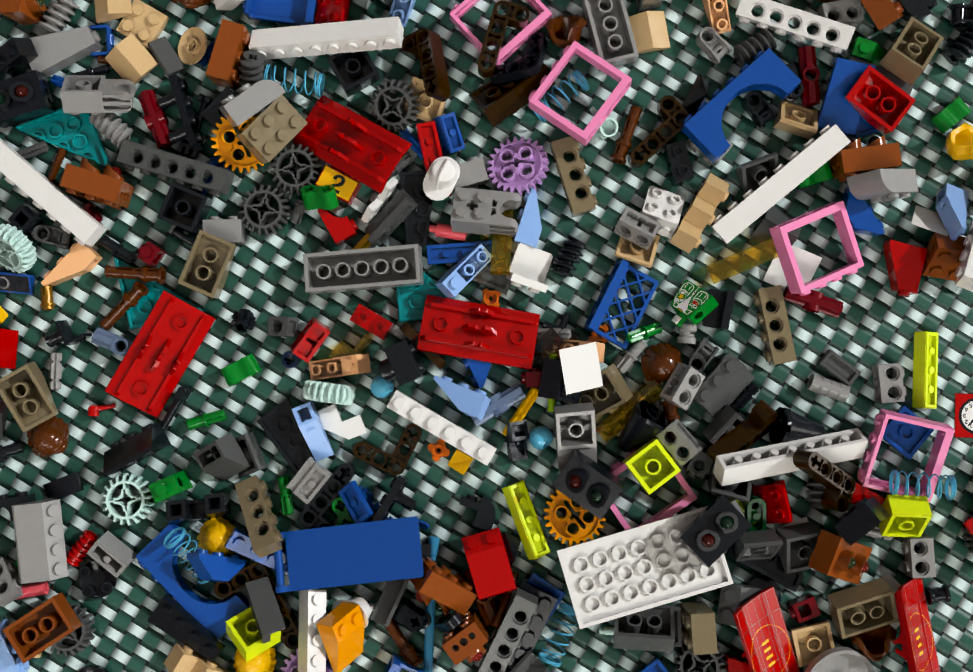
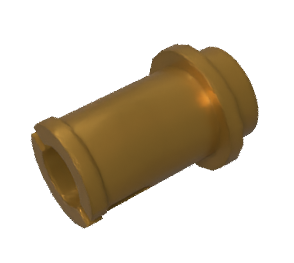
(47, 298)

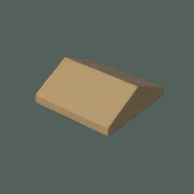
(112, 9)
(650, 31)
(131, 59)
(429, 107)
(629, 251)
(811, 641)

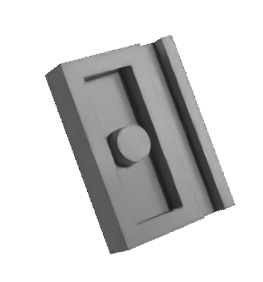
(309, 480)

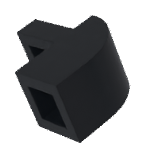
(917, 8)
(25, 220)
(485, 510)

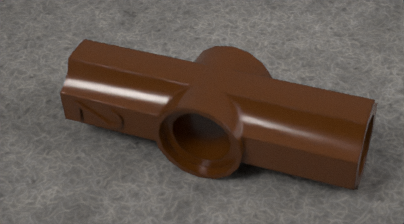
(487, 607)

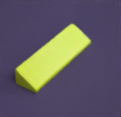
(925, 370)
(526, 520)

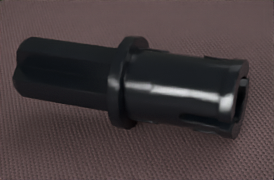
(117, 249)

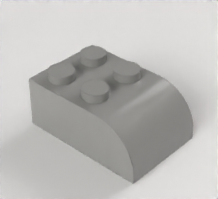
(249, 100)
(883, 185)

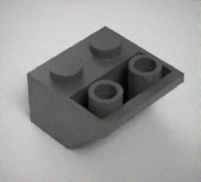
(222, 458)

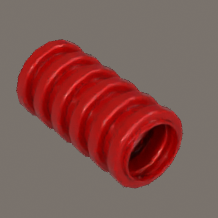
(81, 548)

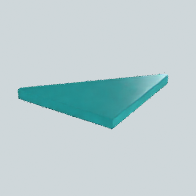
(69, 133)
(412, 299)
(138, 314)

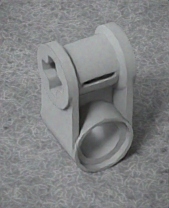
(715, 44)

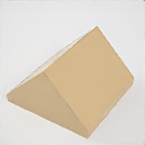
(796, 119)

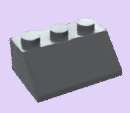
(723, 384)
(646, 630)

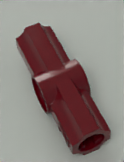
(808, 64)
(155, 118)
(815, 302)

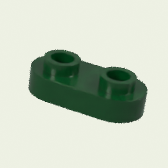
(756, 513)

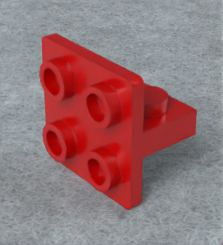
(331, 11)
(776, 501)

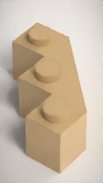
(700, 213)
(187, 660)

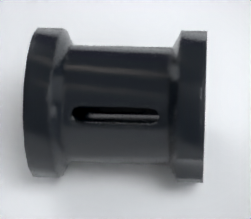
(943, 591)

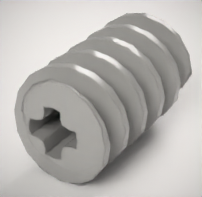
(58, 15)
(111, 128)

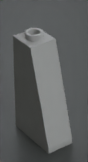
(63, 49)

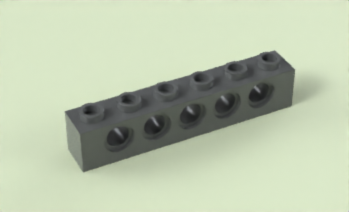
(131, 152)
(522, 602)

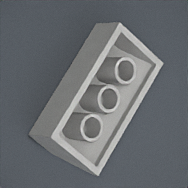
(40, 540)

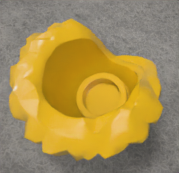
(960, 142)
(214, 535)
(262, 663)

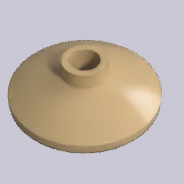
(192, 45)

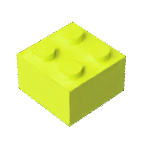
(651, 466)
(907, 516)
(246, 637)

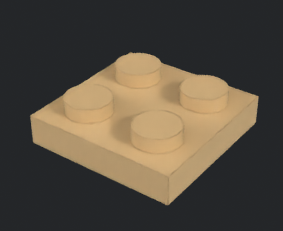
(144, 23)

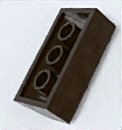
(505, 99)

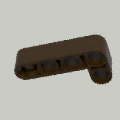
(497, 39)
(428, 48)
(656, 136)
(746, 433)
(838, 483)

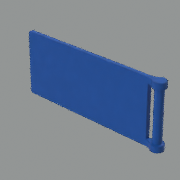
(350, 554)

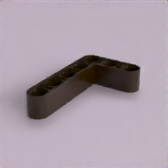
(286, 610)

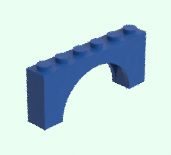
(765, 74)
(165, 570)

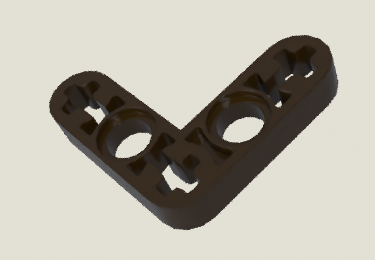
(414, 336)
(396, 456)

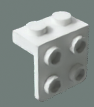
(663, 208)
(529, 268)

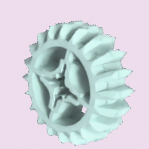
(16, 249)
(328, 392)
(127, 506)

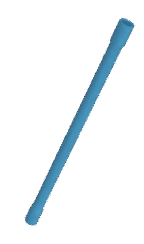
(429, 632)

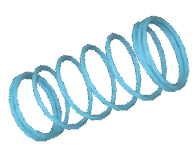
(585, 86)
(318, 90)
(897, 482)
(169, 546)
(557, 662)

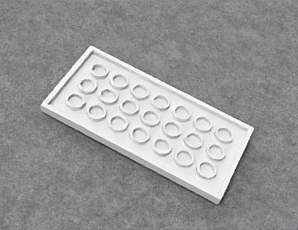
(637, 571)

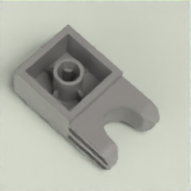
(96, 94)
(481, 211)
(572, 438)

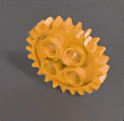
(226, 149)
(560, 524)

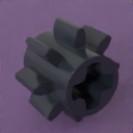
(243, 320)

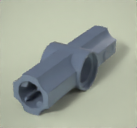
(110, 341)
(501, 403)

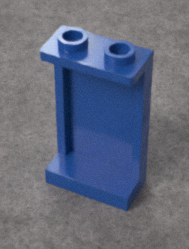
(281, 11)
(835, 107)

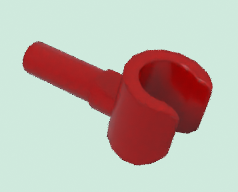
(94, 409)

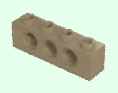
(570, 146)
(786, 352)
(271, 540)

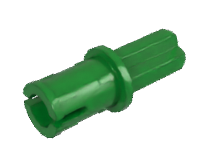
(643, 332)
(206, 419)
(285, 495)

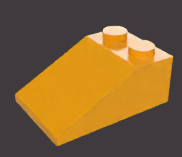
(342, 634)

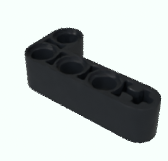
(317, 510)

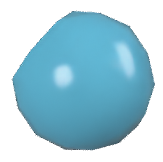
(381, 388)
(540, 437)

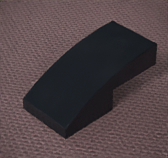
(516, 440)
(64, 486)

